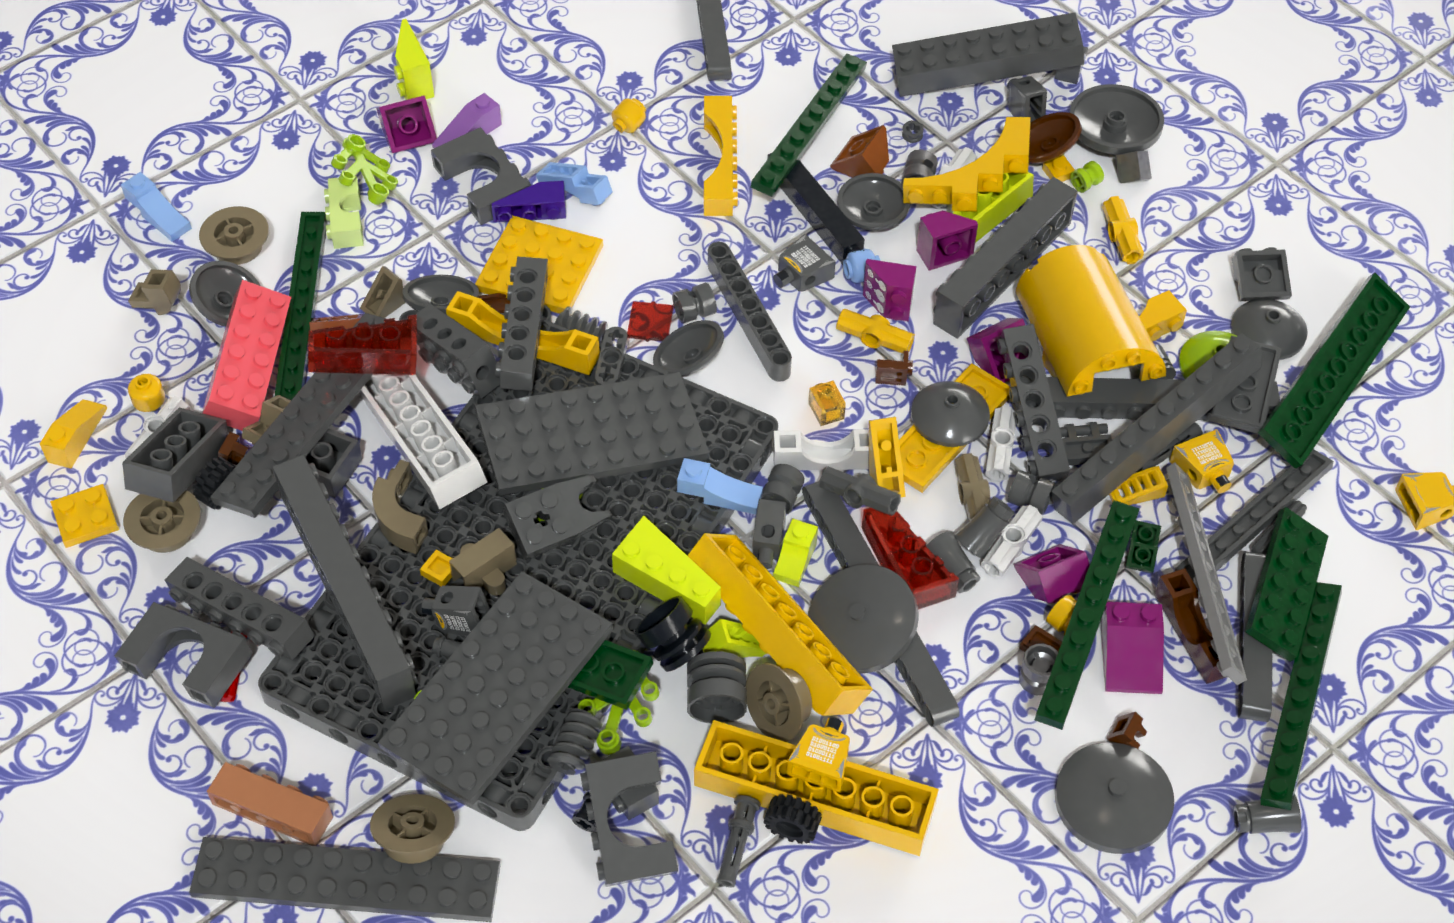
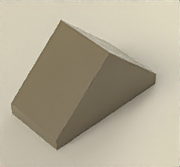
(384, 294)

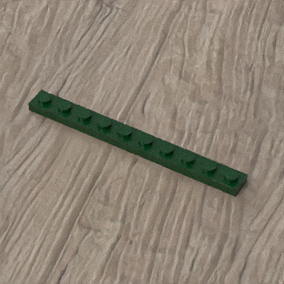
(808, 125)
(302, 304)
(1086, 616)
(1301, 699)

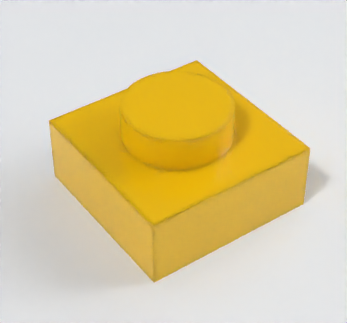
(1058, 168)
(437, 568)

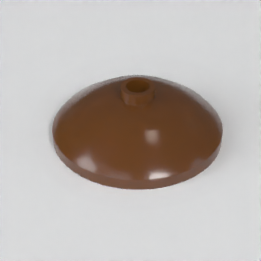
(1053, 136)

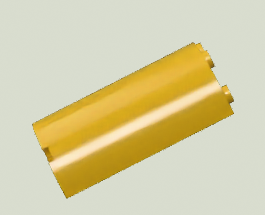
(1085, 318)

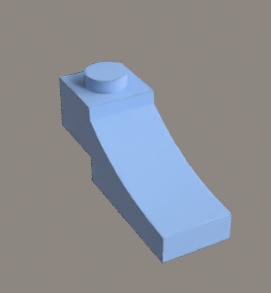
(586, 187)
(155, 207)
(717, 488)

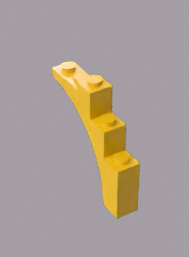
(985, 174)

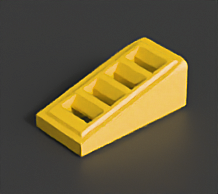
(1153, 481)

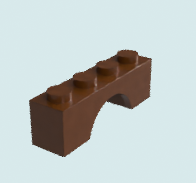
(1182, 607)

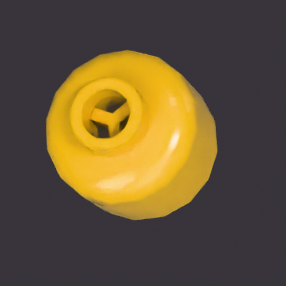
(628, 115)
(146, 392)

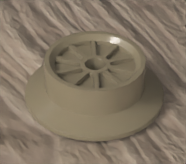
(234, 234)
(161, 523)
(778, 701)
(412, 827)

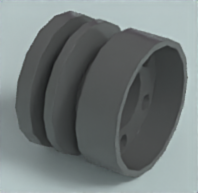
(716, 687)

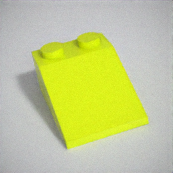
(412, 66)

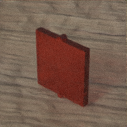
(650, 321)

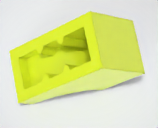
(796, 552)
(732, 638)

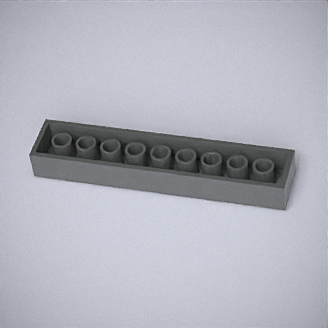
(346, 582)

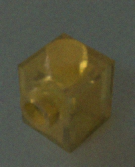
(827, 403)

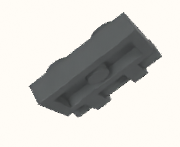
(1083, 448)

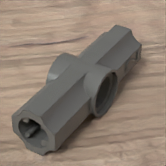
(860, 490)

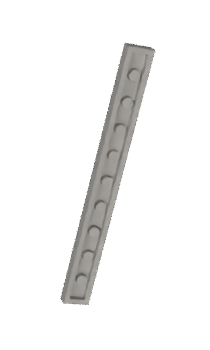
(1206, 577)

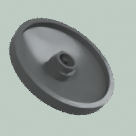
(1118, 119)
(866, 615)
(1114, 798)

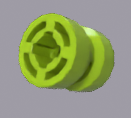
(1085, 177)

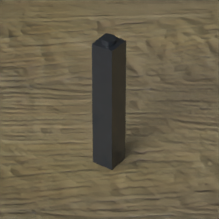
(821, 212)

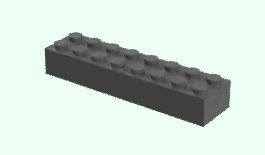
(988, 54)
(1004, 257)

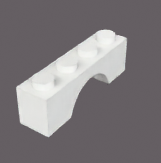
(805, 454)

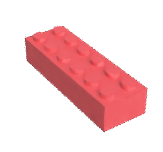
(246, 355)

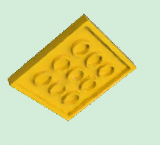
(568, 255)

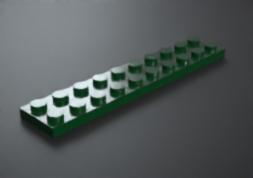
(1334, 371)

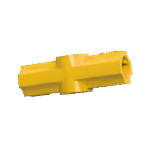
(1123, 230)
(875, 331)

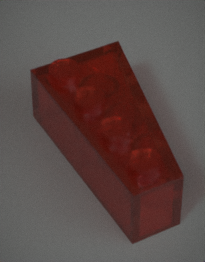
(365, 348)
(908, 557)

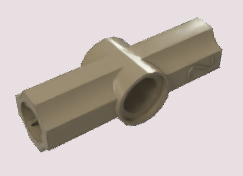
(973, 489)

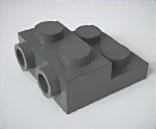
(1262, 274)

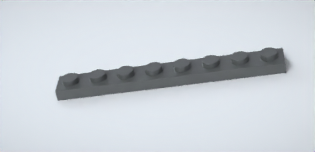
(1263, 510)

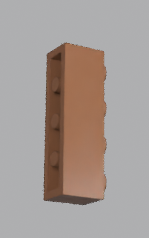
(270, 803)

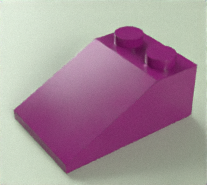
(1133, 647)

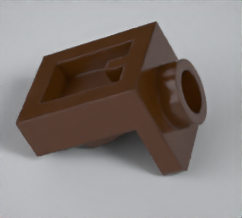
(894, 372)

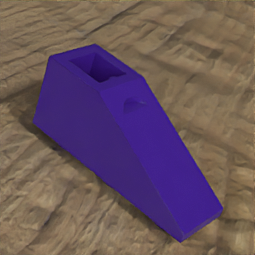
(535, 202)

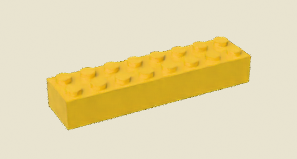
(780, 624)
(869, 805)

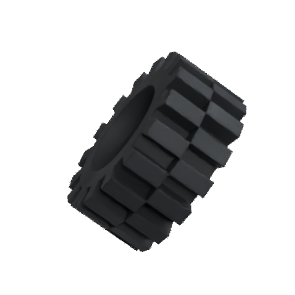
(211, 479)
(792, 819)

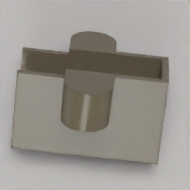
(485, 562)

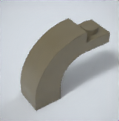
(396, 524)

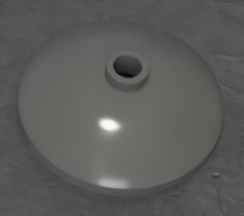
(873, 201)
(215, 284)
(436, 291)
(1271, 324)
(689, 347)
(947, 422)

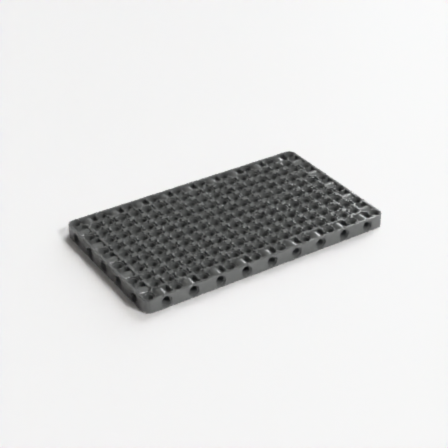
(736, 441)

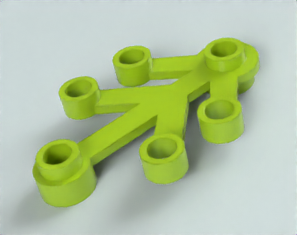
(355, 146)
(615, 716)

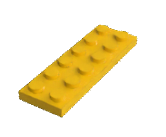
(926, 460)

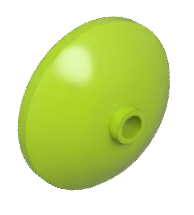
(1200, 349)

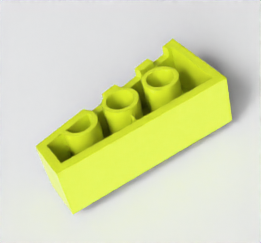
(997, 206)
(664, 570)

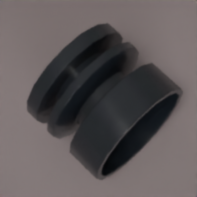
(673, 633)

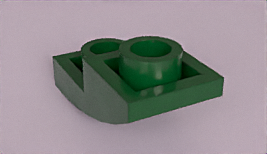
(1143, 547)

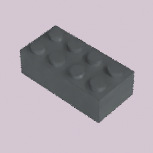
(174, 454)

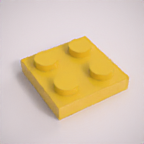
(84, 515)

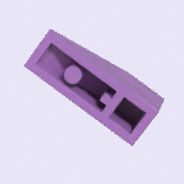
(477, 113)

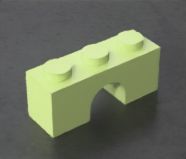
(344, 226)

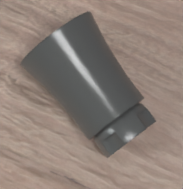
(985, 527)
(954, 560)
(1256, 818)

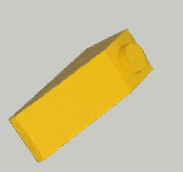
(71, 433)
(885, 455)

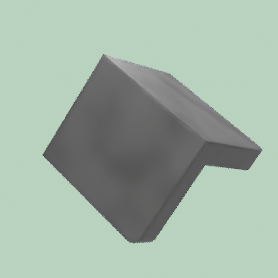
(1133, 166)

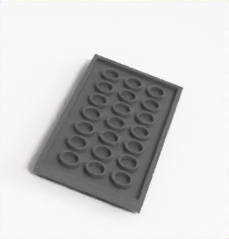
(590, 432)
(496, 687)

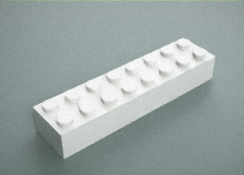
(423, 436)

